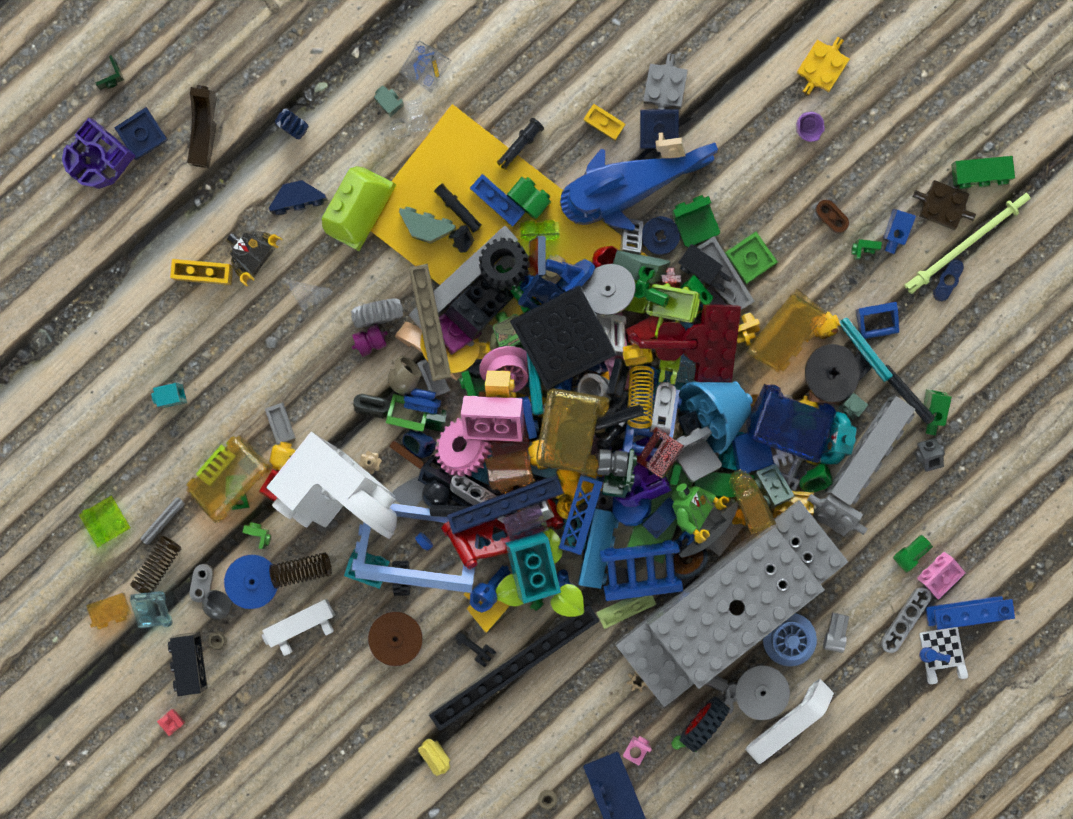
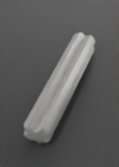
(162, 520)

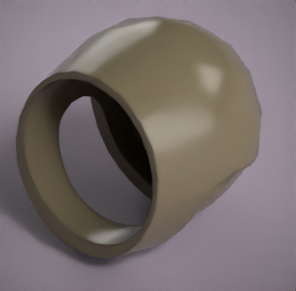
(401, 379)

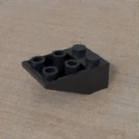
(478, 307)

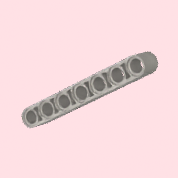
(462, 277)

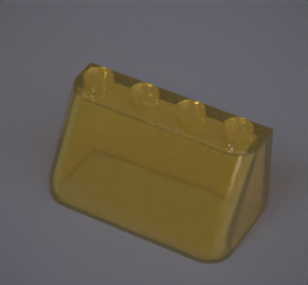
(787, 331)

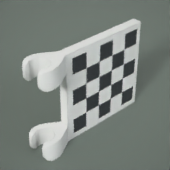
(945, 642)

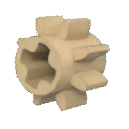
(633, 677)

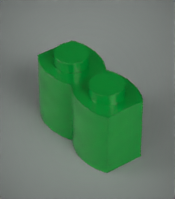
(529, 198)

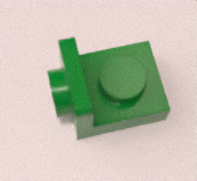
(867, 245)

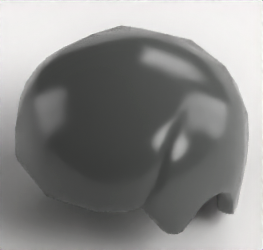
(216, 604)

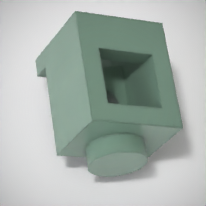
(388, 100)
(853, 406)

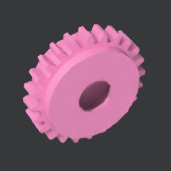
(457, 461)

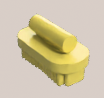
(435, 756)

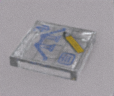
(425, 66)

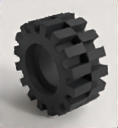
(401, 589)

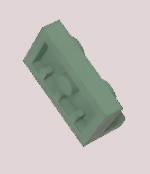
(773, 486)

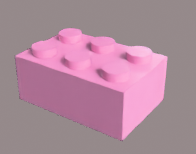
(493, 418)

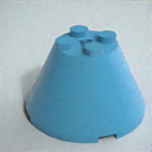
(718, 406)

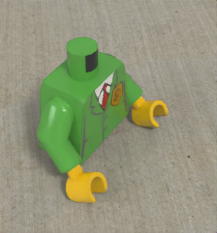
(693, 507)

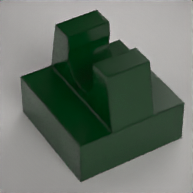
(436, 421)

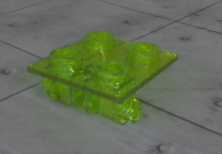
(531, 228)
(104, 521)

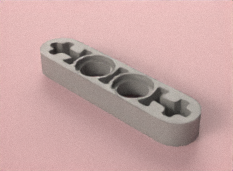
(472, 487)
(903, 618)

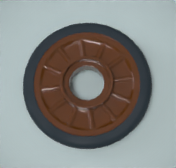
(687, 571)

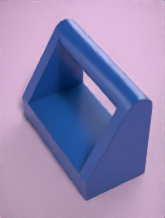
(888, 307)

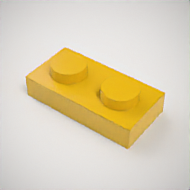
(604, 122)

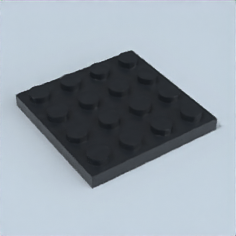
(563, 337)

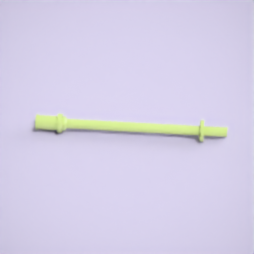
(924, 276)

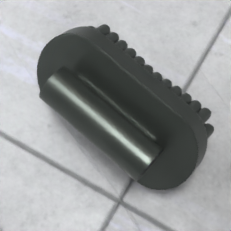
(371, 405)

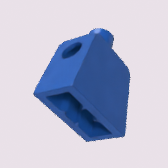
(901, 221)

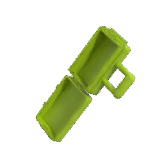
(681, 307)

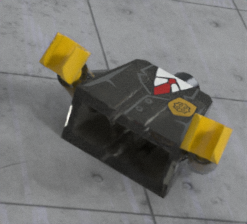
(251, 252)

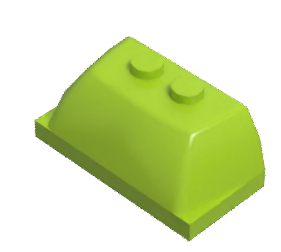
(356, 206)

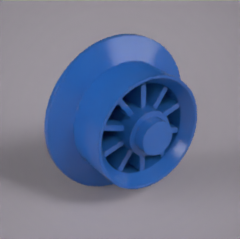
(249, 582)

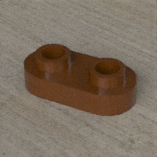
(833, 215)

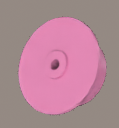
(507, 359)

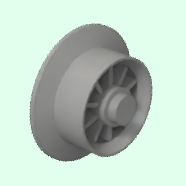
(609, 289)
(762, 692)

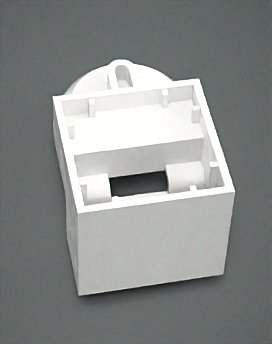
(323, 480)

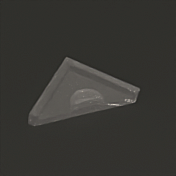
(307, 294)

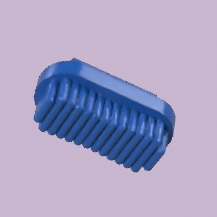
(422, 401)

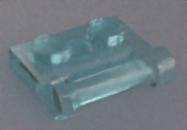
(145, 611)

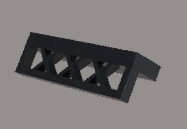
(430, 474)

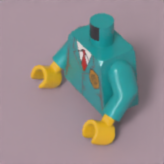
(839, 442)

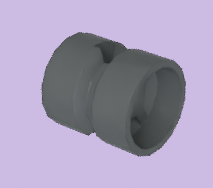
(612, 462)

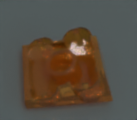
(509, 471)

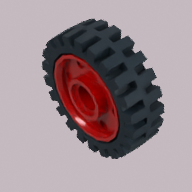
(704, 724)

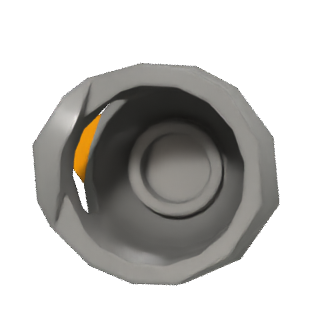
(595, 384)

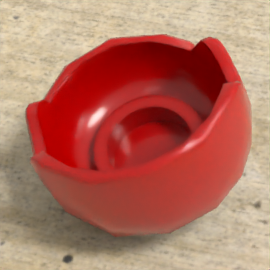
(604, 256)

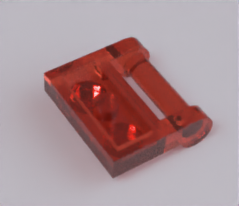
(664, 455)

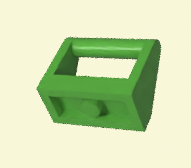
(401, 422)

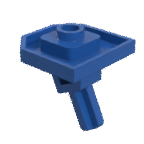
(571, 274)

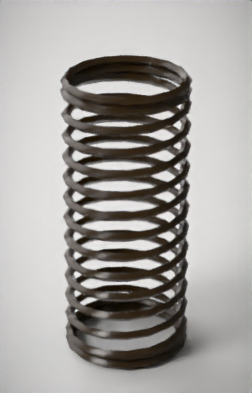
(168, 543)
(274, 570)

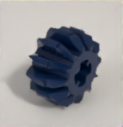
(291, 124)

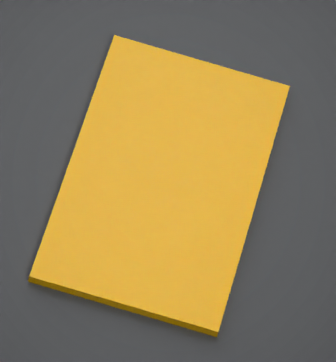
(457, 155)

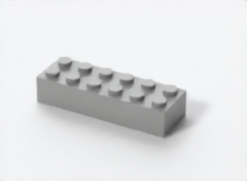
(870, 450)

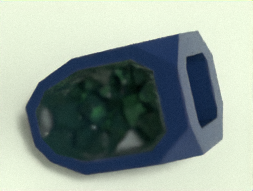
(419, 443)

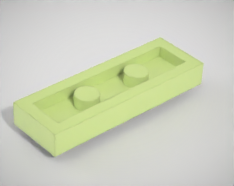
(624, 610)

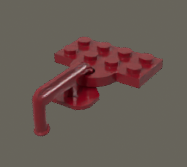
(713, 343)

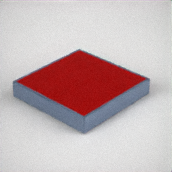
(537, 256)

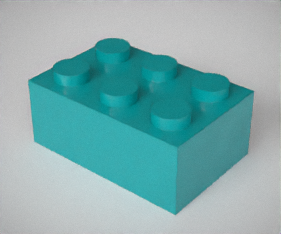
(533, 567)

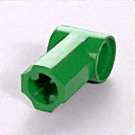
(908, 556)

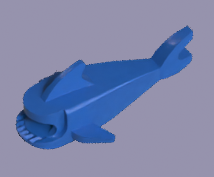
(615, 187)

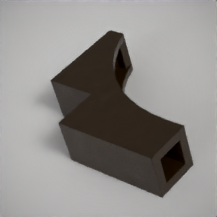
(202, 126)

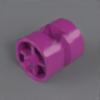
(372, 339)

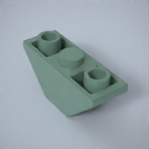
(424, 226)
(634, 262)

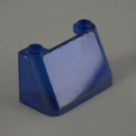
(790, 424)

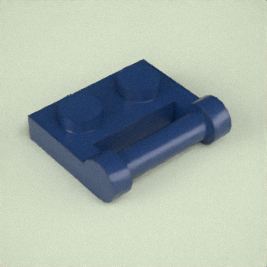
(540, 289)

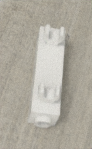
(298, 623)

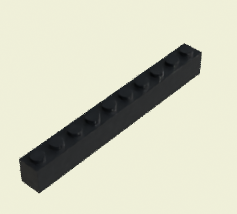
(512, 668)

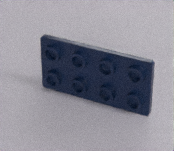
(613, 788)

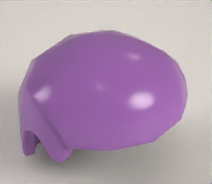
(810, 126)

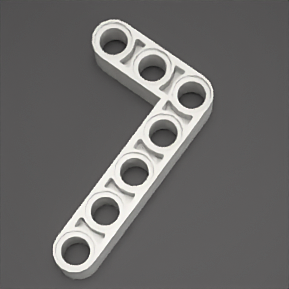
(792, 724)

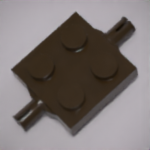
(944, 205)

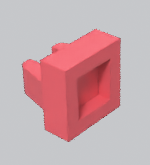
(171, 722)

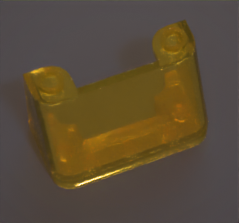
(569, 431)
(228, 478)

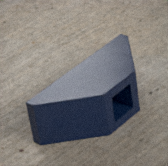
(296, 196)

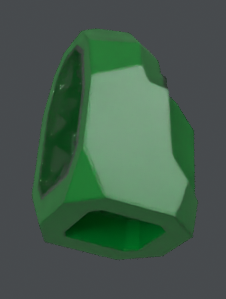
(816, 479)

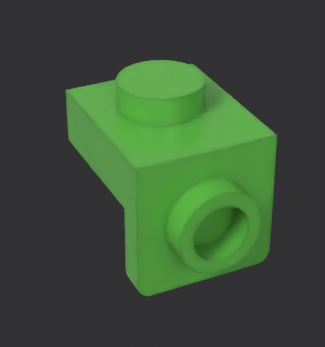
(256, 530)

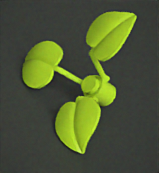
(566, 603)

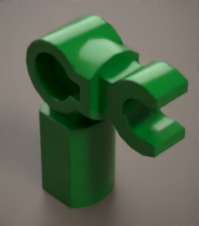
(652, 295)

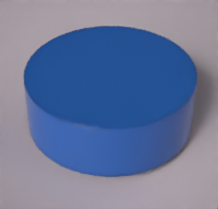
(424, 541)

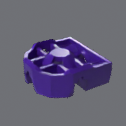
(117, 157)
(652, 484)

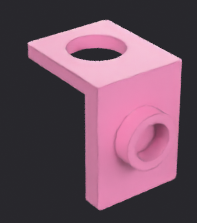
(642, 744)

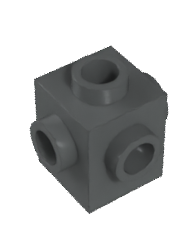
(930, 454)

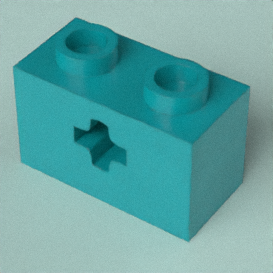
(169, 395)

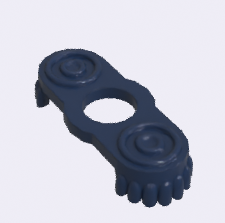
(943, 291)

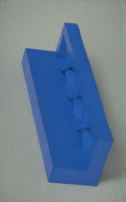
(588, 514)

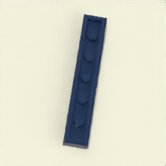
(505, 504)

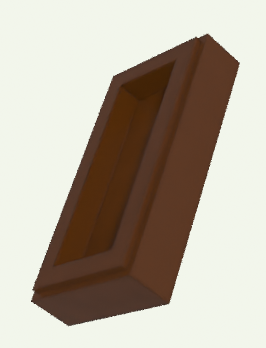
(407, 454)

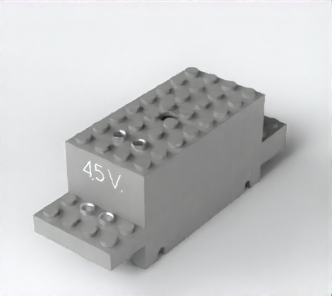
(695, 632)

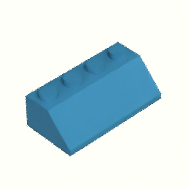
(598, 539)

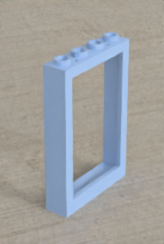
(406, 576)

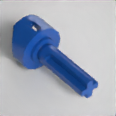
(486, 592)

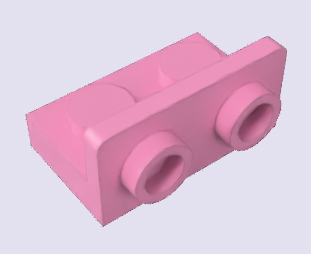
(941, 575)

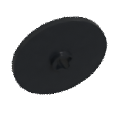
(837, 359)

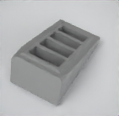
(637, 249)

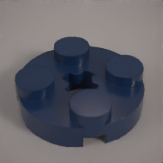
(656, 225)

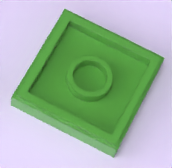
(751, 257)

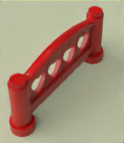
(465, 541)

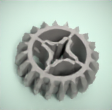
(377, 313)

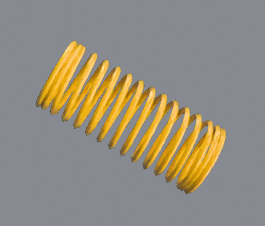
(635, 377)

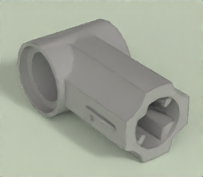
(835, 637)

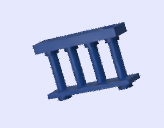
(630, 432)
(642, 588)
(970, 612)

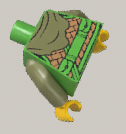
(504, 333)

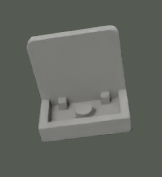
(697, 456)

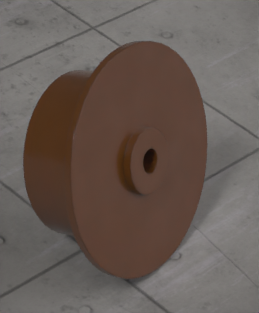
(395, 638)

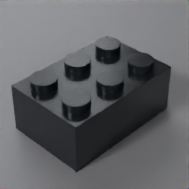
(187, 664)

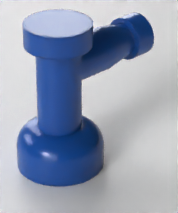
(928, 655)

